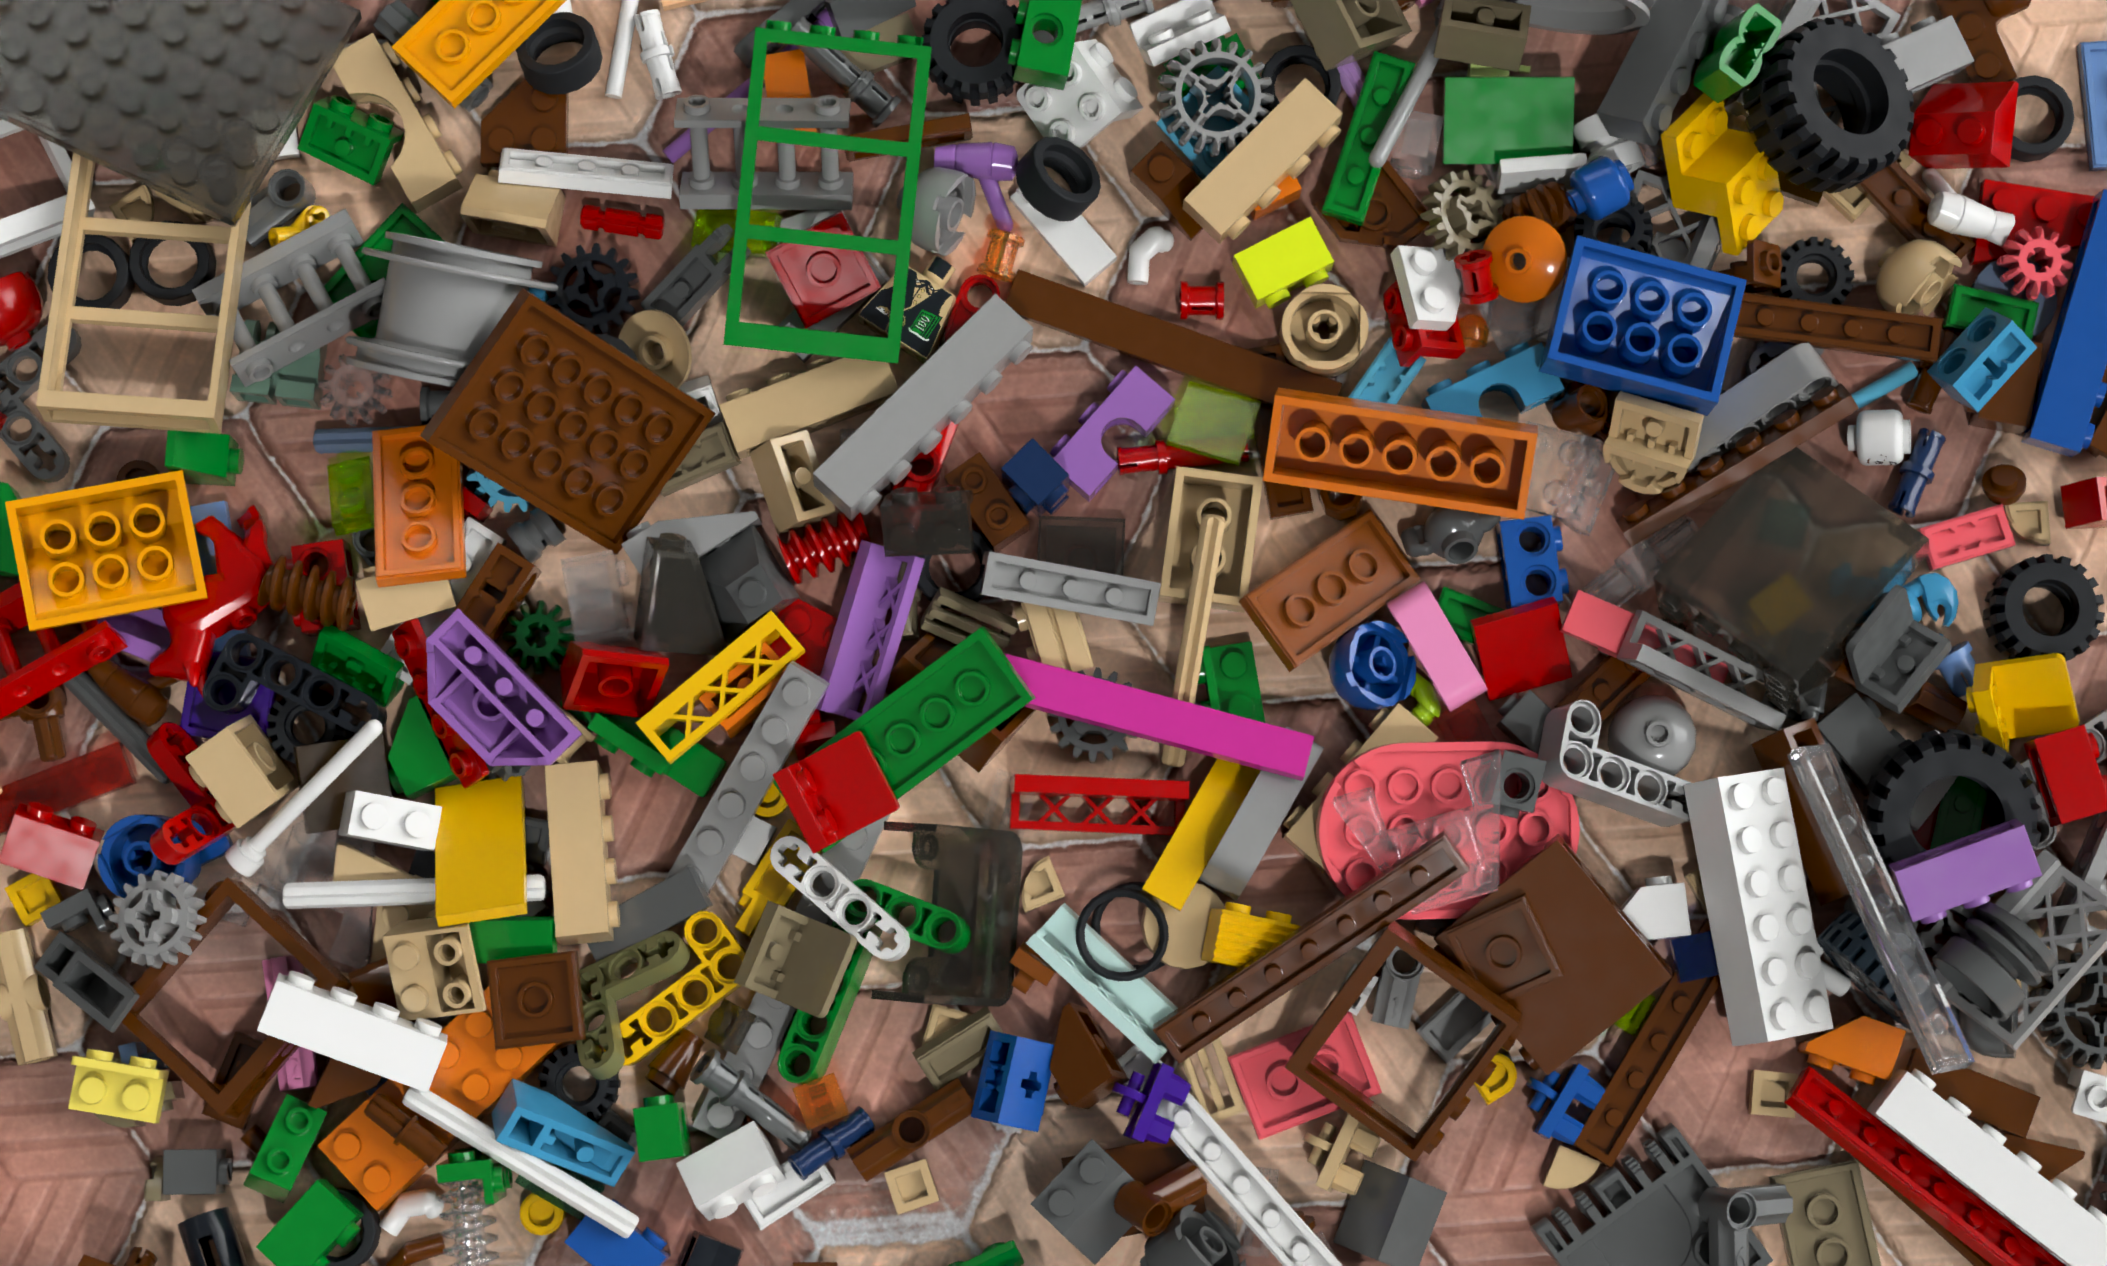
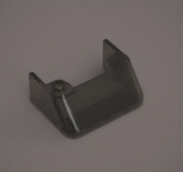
(982, 892)

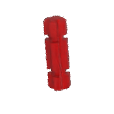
(622, 222)

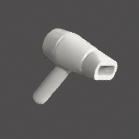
(1963, 215)

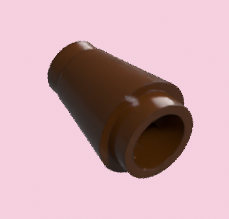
(674, 1064)

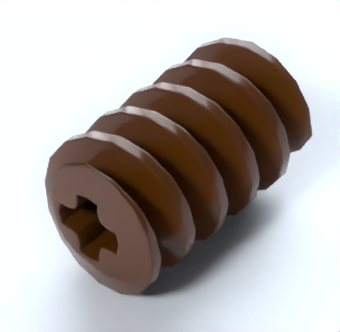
(308, 594)

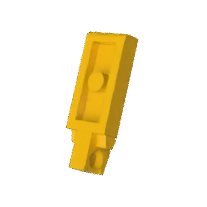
(769, 884)

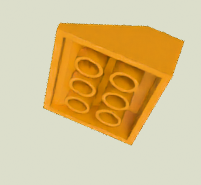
(106, 550)

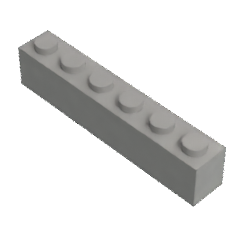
(924, 407)

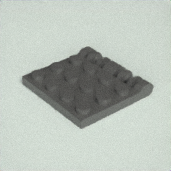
(1645, 1227)

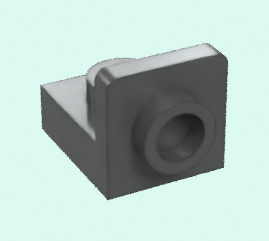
(74, 910)

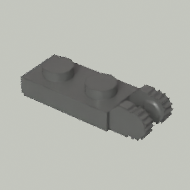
(694, 278)

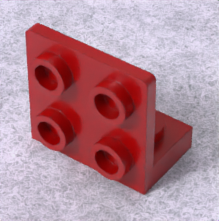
(836, 791)

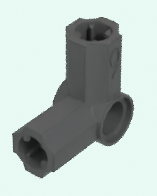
(1734, 1211)

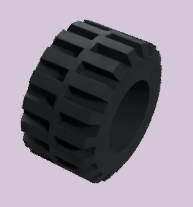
(964, 80)
(2070, 588)

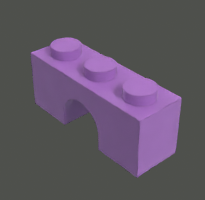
(1133, 402)

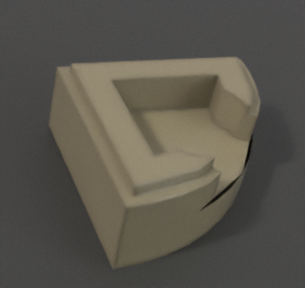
(154, 1187)

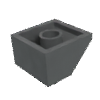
(1082, 1202)

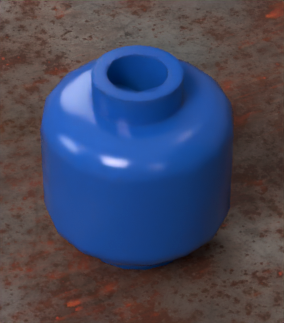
(1600, 188)

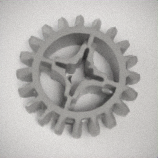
(1200, 84)

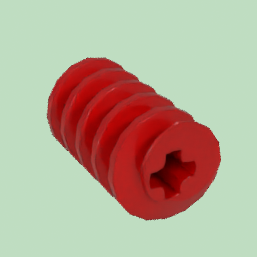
(823, 546)

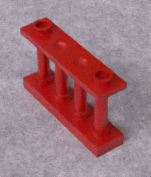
(58, 664)

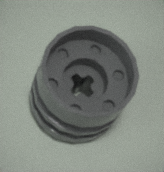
(2000, 953)

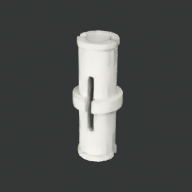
(657, 54)

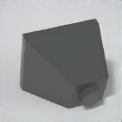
(745, 583)

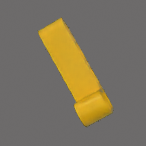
(674, 996)

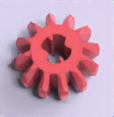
(2024, 273)

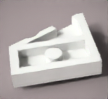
(1427, 286)

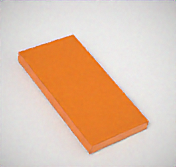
(416, 510)

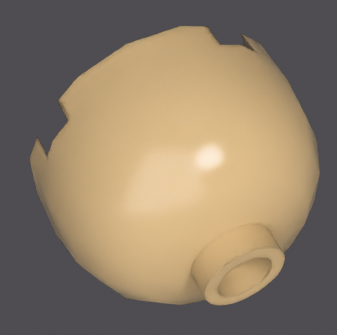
(1915, 276)

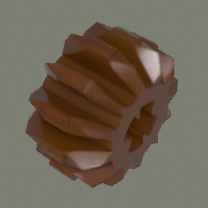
(1544, 202)

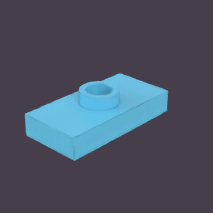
(1385, 378)

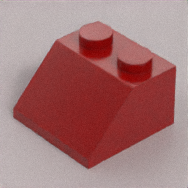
(1965, 126)
(611, 679)

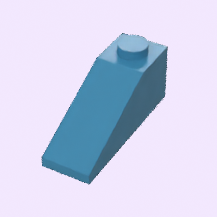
(558, 1134)

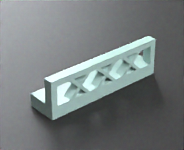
(1127, 1004)

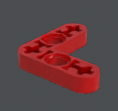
(167, 748)

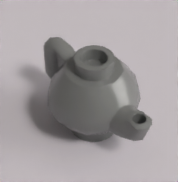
(1448, 534)

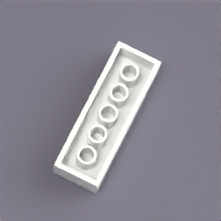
(1758, 907)

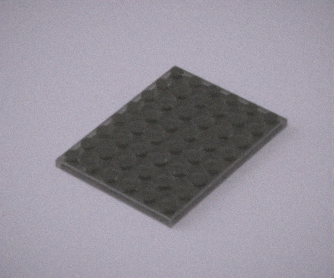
(171, 88)

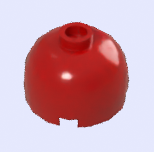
(19, 309)

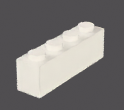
(352, 1031)

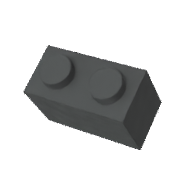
(1859, 738)

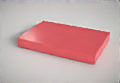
(1281, 1099)

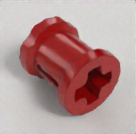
(1476, 277)
(1201, 300)

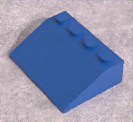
(1643, 325)

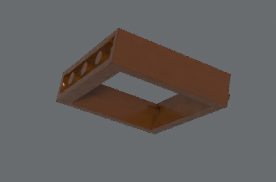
(273, 1052)
(1455, 1100)

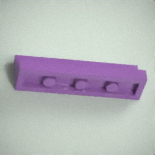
(863, 630)

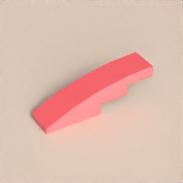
(1607, 625)

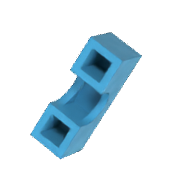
(1514, 376)

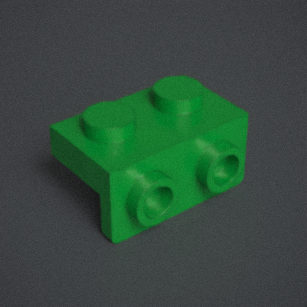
(471, 1164)

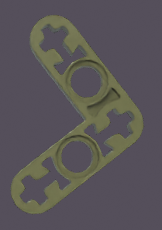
(657, 960)

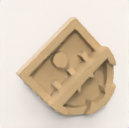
(1651, 443)

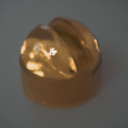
(1474, 331)

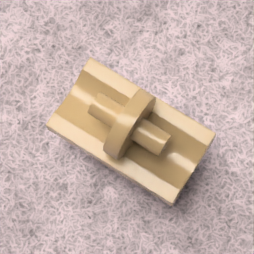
(1334, 1173)

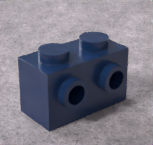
(1036, 480)

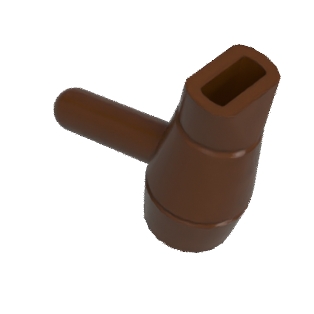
(132, 694)

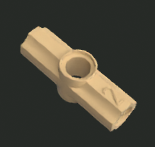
(24, 999)

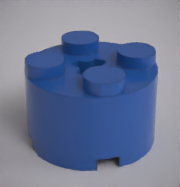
(127, 849)

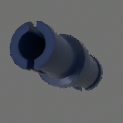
(1916, 472)
(831, 1143)

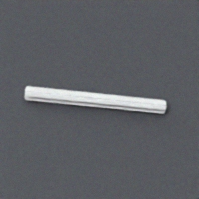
(378, 893)
(528, 1166)

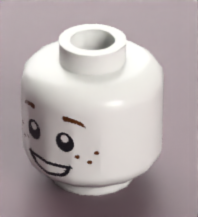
(1880, 437)

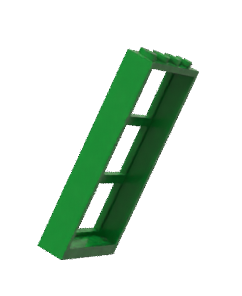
(809, 340)

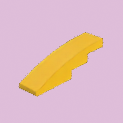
(1200, 832)

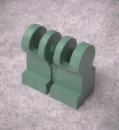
(292, 385)

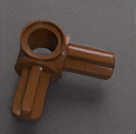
(1583, 410)
(46, 724)

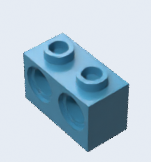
(1982, 359)

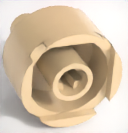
(1340, 313)

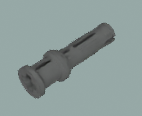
(856, 83)
(736, 1090)

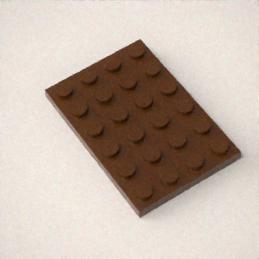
(567, 422)

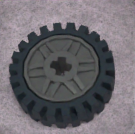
(1855, 955)

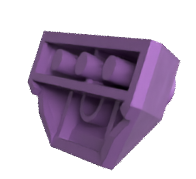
(492, 698)

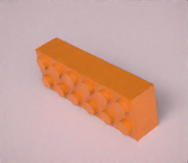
(1400, 453)
(468, 1077)

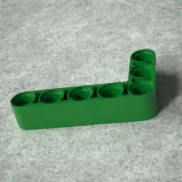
(923, 930)

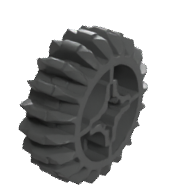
(2093, 1026)

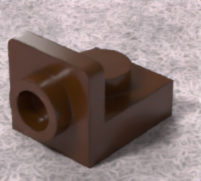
(1761, 269)

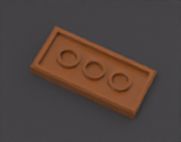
(1329, 590)

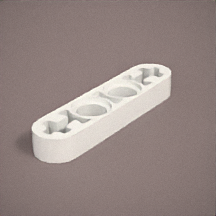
(838, 900)

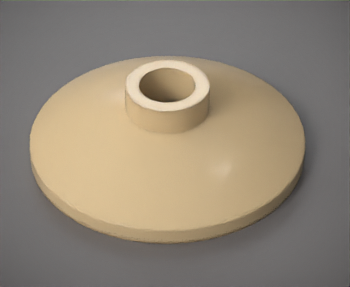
(646, 334)

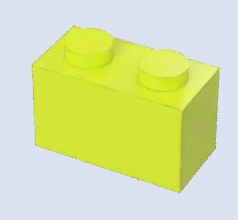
(1283, 264)

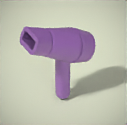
(989, 164)

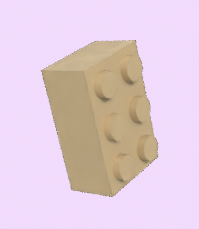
(1221, 494)

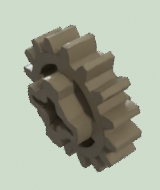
(1460, 217)

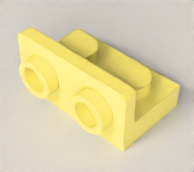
(118, 1088)

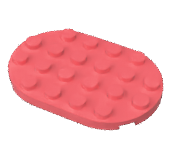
(1427, 781)

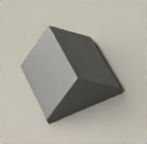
(1390, 1216)

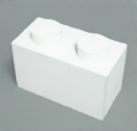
(390, 820)
(731, 1171)

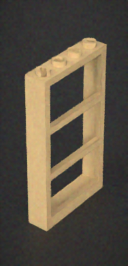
(127, 410)

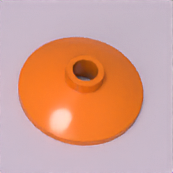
(1543, 253)

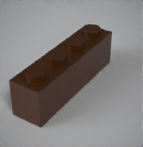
(1814, 851)

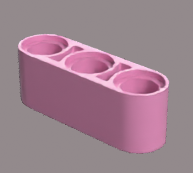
(1437, 646)

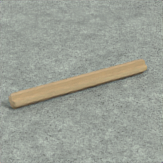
(1196, 621)

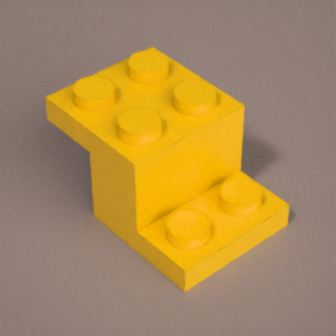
(1720, 174)

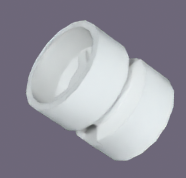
(1594, 139)

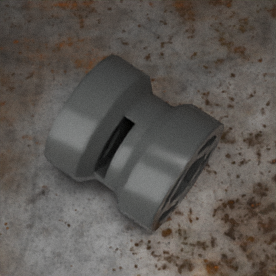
(535, 534)

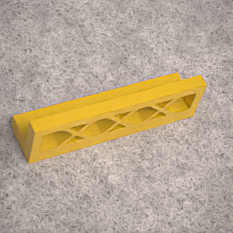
(685, 697)

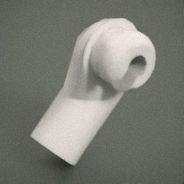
(1143, 249)
(408, 1205)

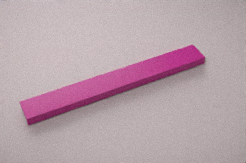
(1165, 719)

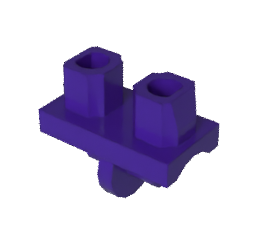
(1159, 1085)

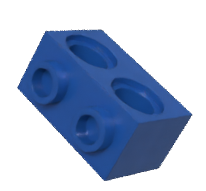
(1518, 563)

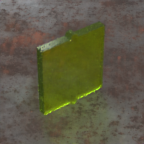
(1213, 423)

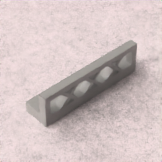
(1069, 588)
(1697, 679)

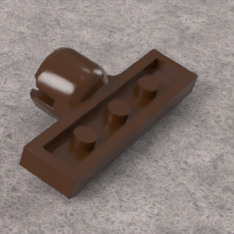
(1978, 26)

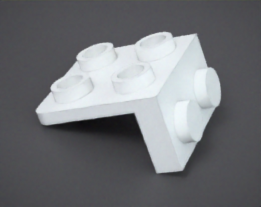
(1090, 100)

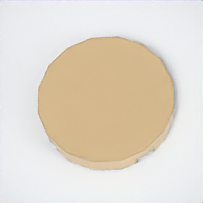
(1185, 928)

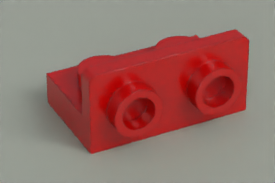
(1414, 343)

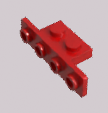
(464, 761)

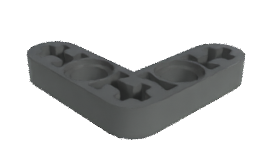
(14, 407)

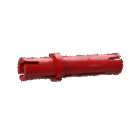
(1161, 458)

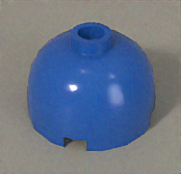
(1372, 666)

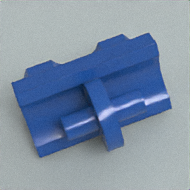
(1575, 1086)

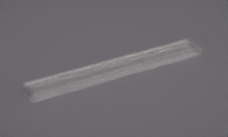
(1881, 909)

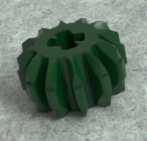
(525, 635)

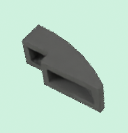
(87, 980)

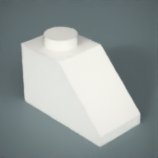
(1659, 909)

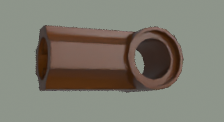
(1153, 1205)

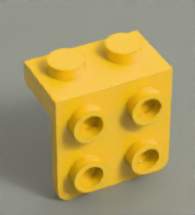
(2022, 698)

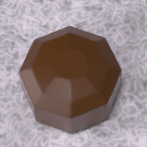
(1340, 505)

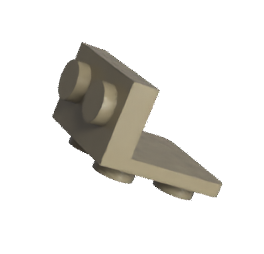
(796, 960)

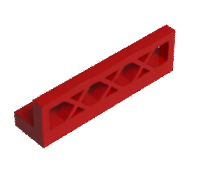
(1097, 788)

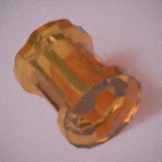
(1001, 255)

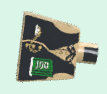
(925, 309)

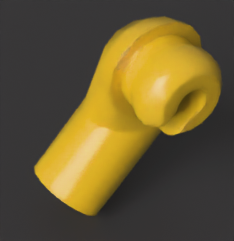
(308, 217)

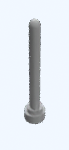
(1406, 101)

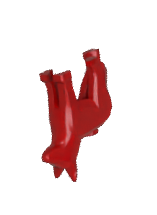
(229, 604)

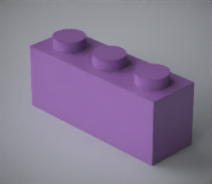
(1966, 871)

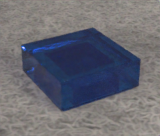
(1694, 957)

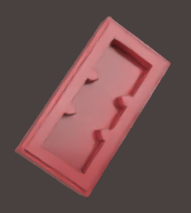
(1967, 537)

